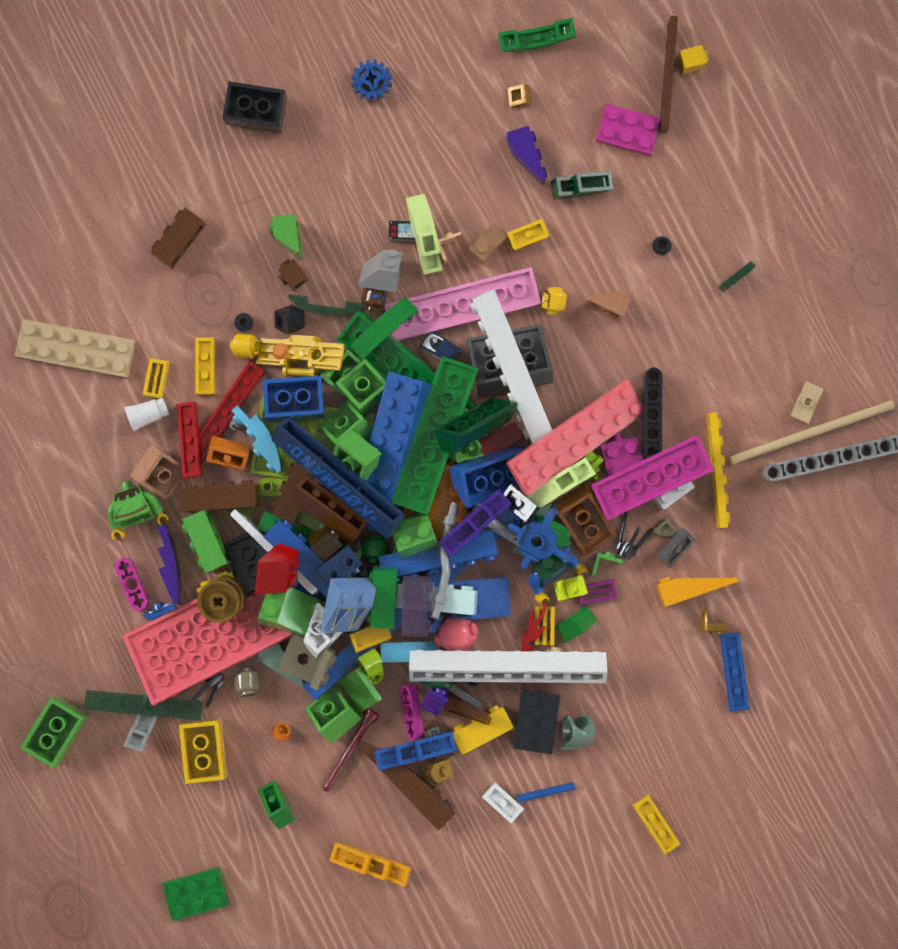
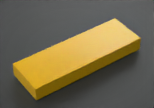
(205, 366)
(656, 824)

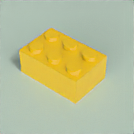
(203, 751)

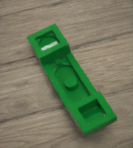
(537, 37)
(383, 328)

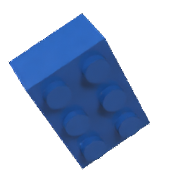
(294, 398)

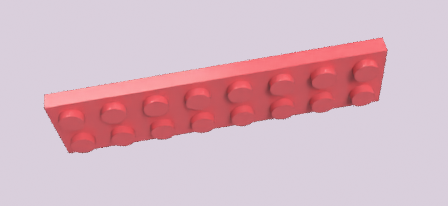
(575, 437)

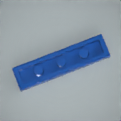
(734, 671)

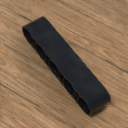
(655, 406)

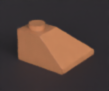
(610, 304)

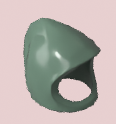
(577, 738)

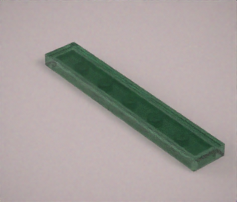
(141, 705)

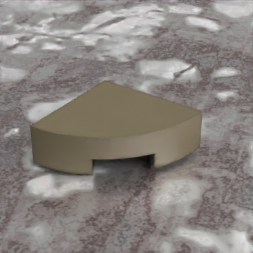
(665, 529)

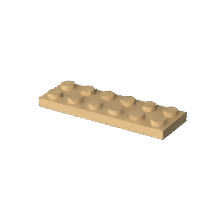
(75, 348)

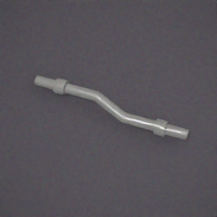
(439, 598)

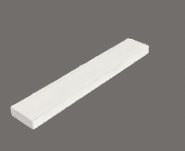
(258, 536)

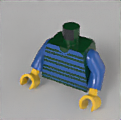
(549, 570)

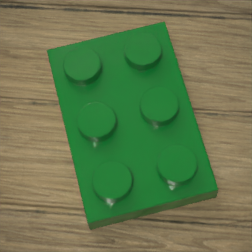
(195, 893)

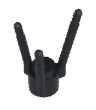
(627, 549)
(212, 681)

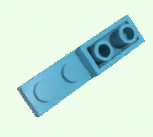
(263, 445)

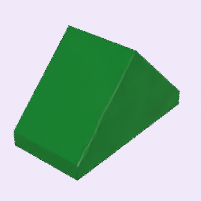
(576, 623)

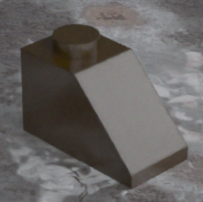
(324, 542)

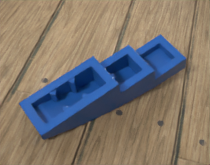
(415, 751)

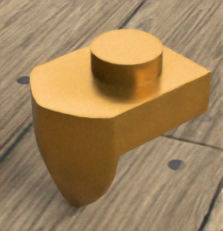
(714, 627)
(438, 771)

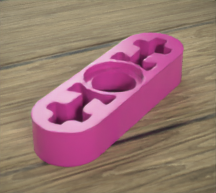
(132, 599)
(409, 701)

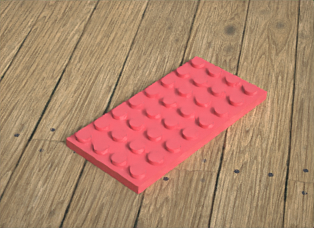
(189, 648)

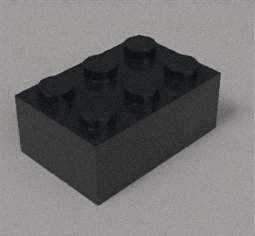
(254, 107)
(536, 721)

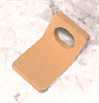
(447, 238)

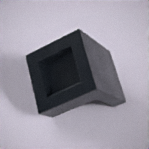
(289, 319)

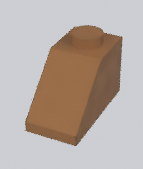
(487, 244)

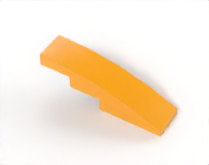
(370, 863)

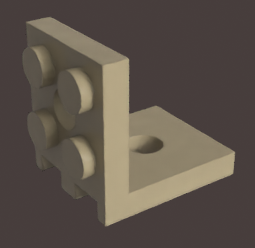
(315, 670)

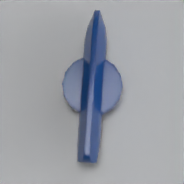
(159, 610)

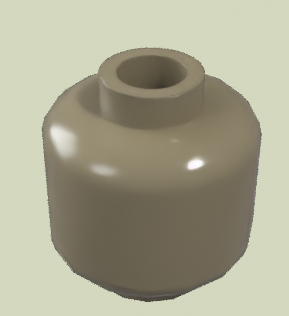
(246, 682)

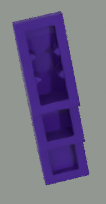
(474, 522)
(171, 571)

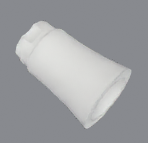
(146, 413)

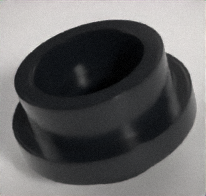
(661, 239)
(248, 326)

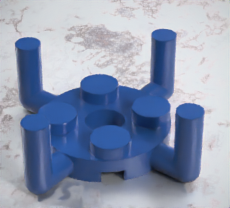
(542, 530)

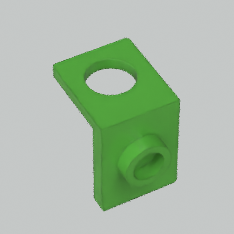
(608, 556)

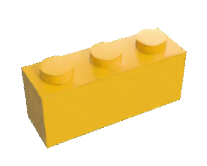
(475, 733)

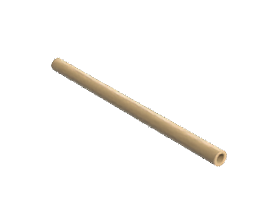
(812, 432)

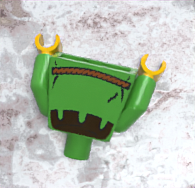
(132, 508)

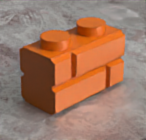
(227, 453)

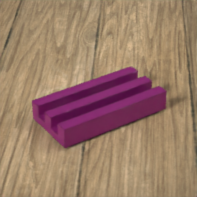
(612, 588)

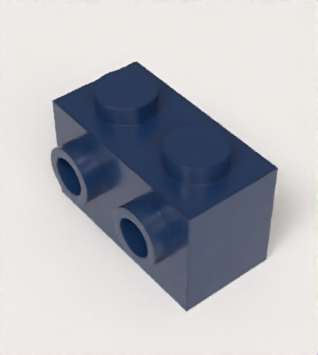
(339, 565)

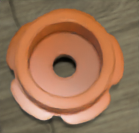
(281, 732)

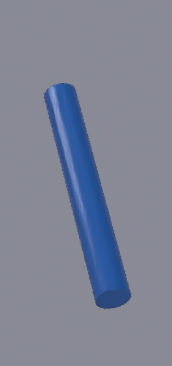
(545, 792)

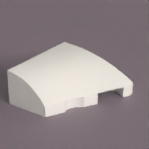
(315, 640)

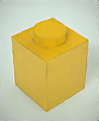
(692, 59)

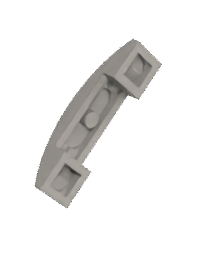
(140, 732)

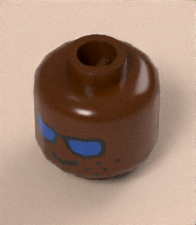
(374, 298)

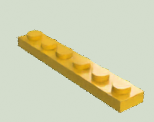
(718, 478)

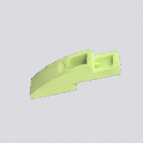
(424, 233)
(562, 483)

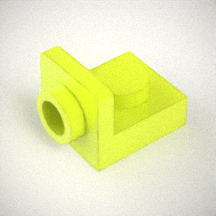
(570, 587)

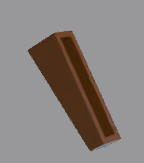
(462, 708)

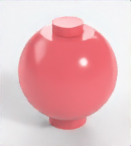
(456, 634)

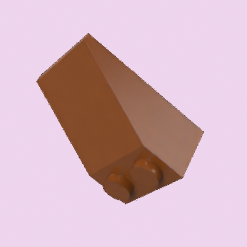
(584, 520)

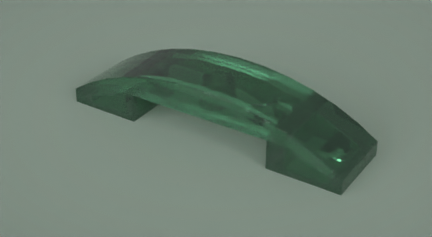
(303, 303)

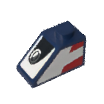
(440, 346)

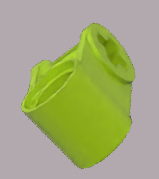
(372, 666)

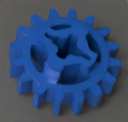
(363, 82)

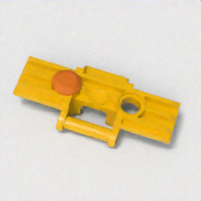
(303, 348)

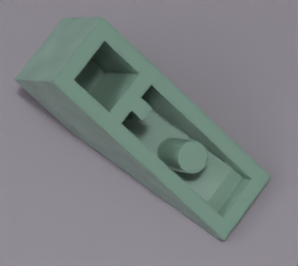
(272, 658)

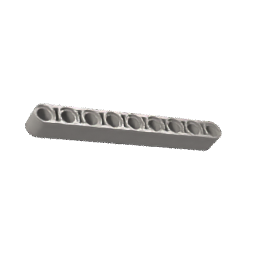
(837, 458)

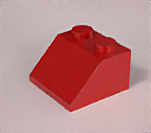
(277, 570)

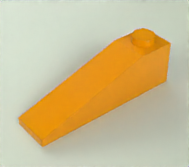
(681, 589)

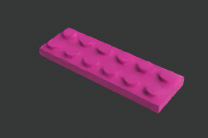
(652, 477)

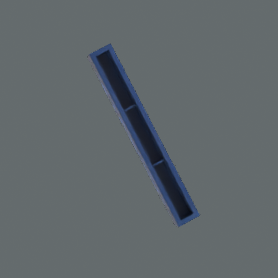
(338, 477)

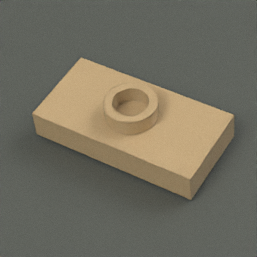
(806, 402)

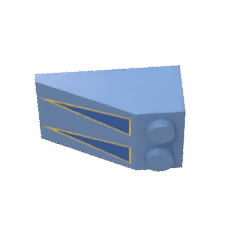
(347, 604)

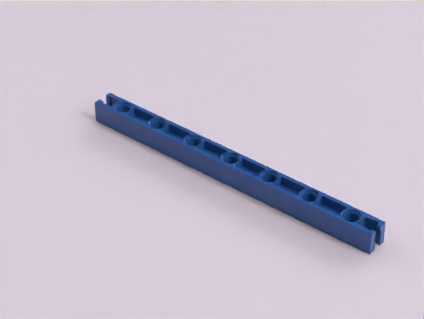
(348, 657)

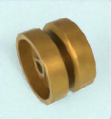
(210, 600)

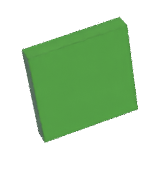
(359, 689)

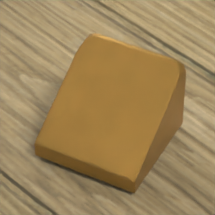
(519, 95)

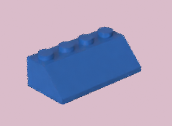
(484, 475)

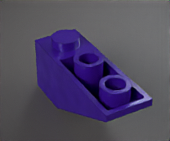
(524, 151)
(435, 700)

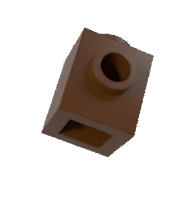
(292, 274)

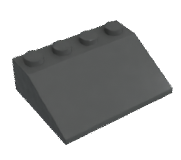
(533, 351)

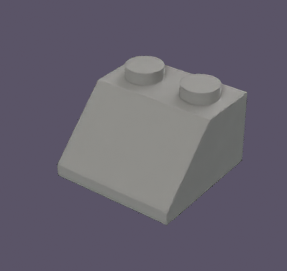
(382, 271)

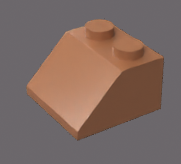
(158, 472)

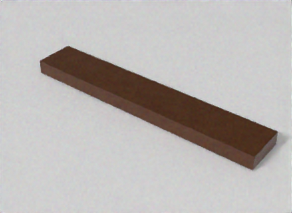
(668, 74)

